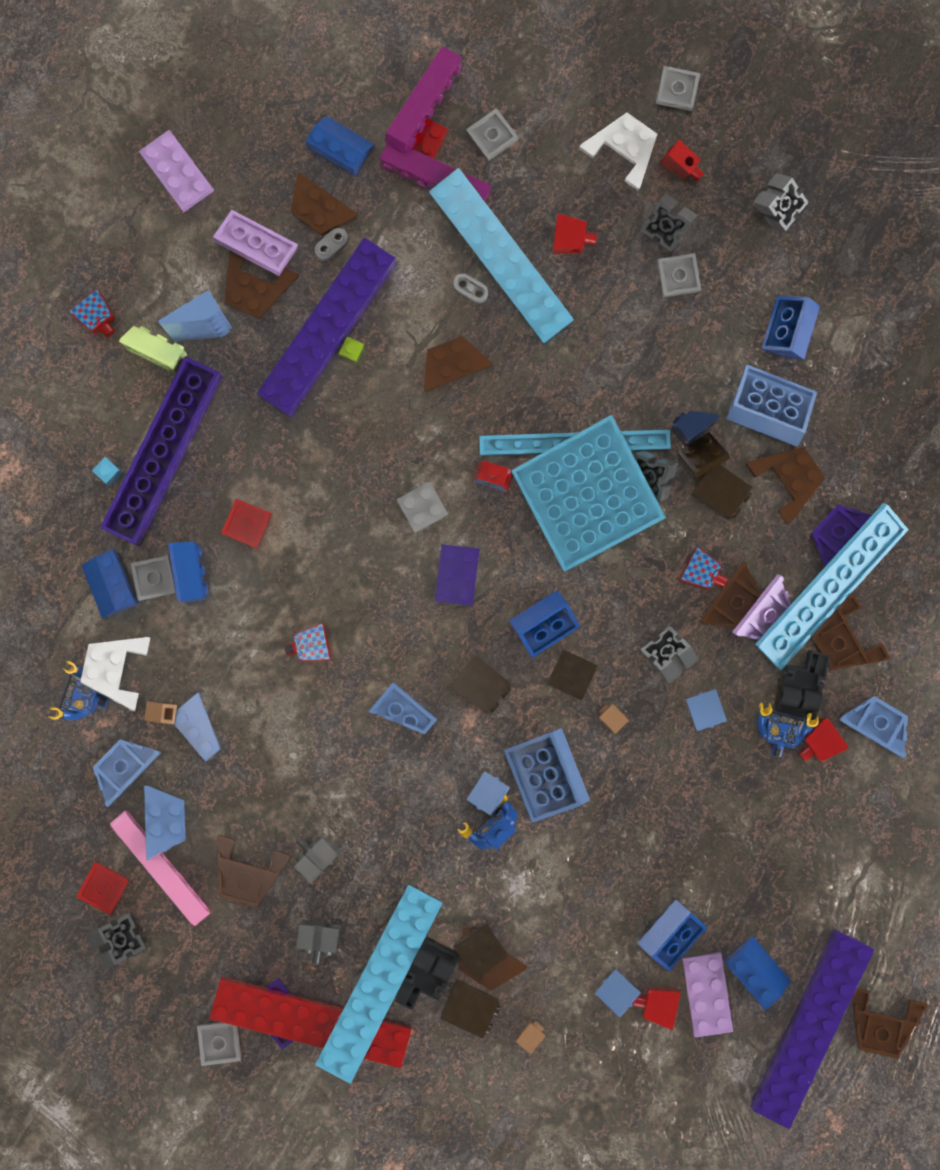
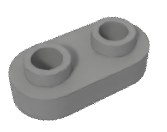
(333, 246)
(472, 286)

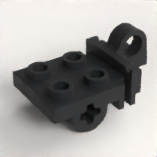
(802, 688)
(428, 972)

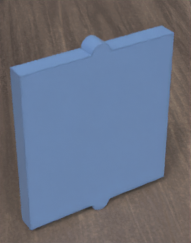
(706, 710)
(488, 793)
(617, 993)

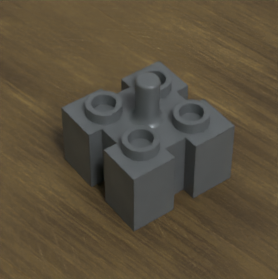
(781, 202)
(668, 222)
(657, 473)
(669, 654)
(315, 856)
(318, 938)
(116, 941)

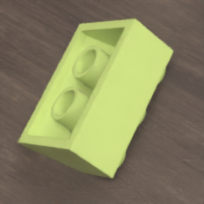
(154, 348)

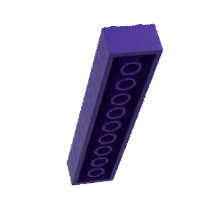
(327, 327)
(161, 451)
(811, 1029)

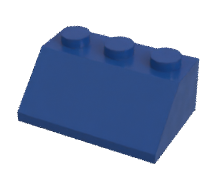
(339, 145)
(791, 326)
(188, 571)
(109, 583)
(544, 623)
(672, 935)
(758, 972)

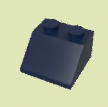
(691, 425)

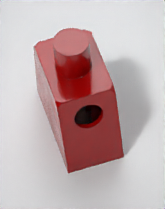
(682, 161)
(571, 235)
(822, 742)
(659, 1006)

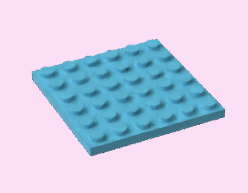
(588, 493)

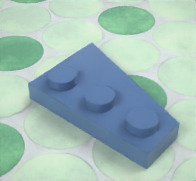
(402, 708)
(196, 727)

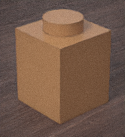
(160, 712)
(612, 718)
(530, 1036)

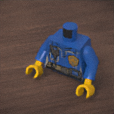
(77, 698)
(783, 729)
(494, 829)

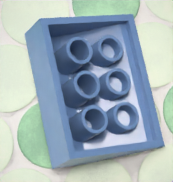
(196, 320)
(772, 405)
(547, 775)

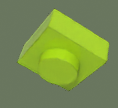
(351, 349)

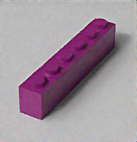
(423, 99)
(424, 169)

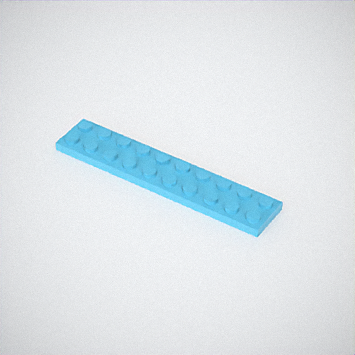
(501, 255)
(831, 586)
(378, 984)

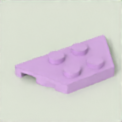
(765, 610)

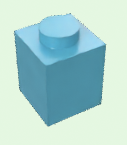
(107, 471)

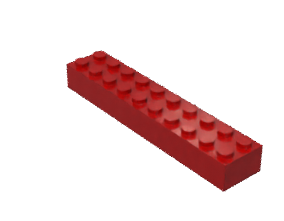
(299, 1019)

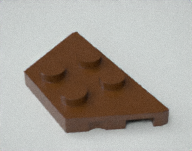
(318, 207)
(451, 362)
(734, 599)
(498, 974)

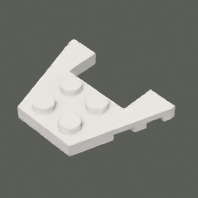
(630, 140)
(105, 666)

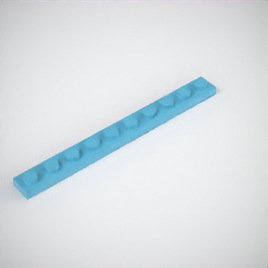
(540, 443)

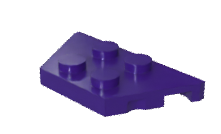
(837, 530)

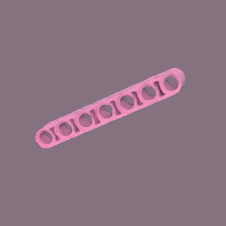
(161, 869)

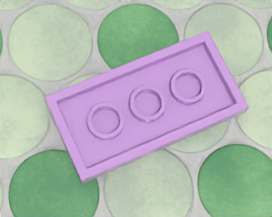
(176, 171)
(255, 242)
(707, 994)

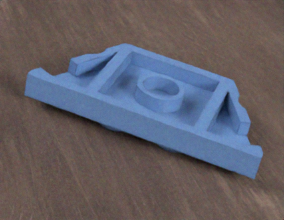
(880, 724)
(122, 767)
(163, 821)

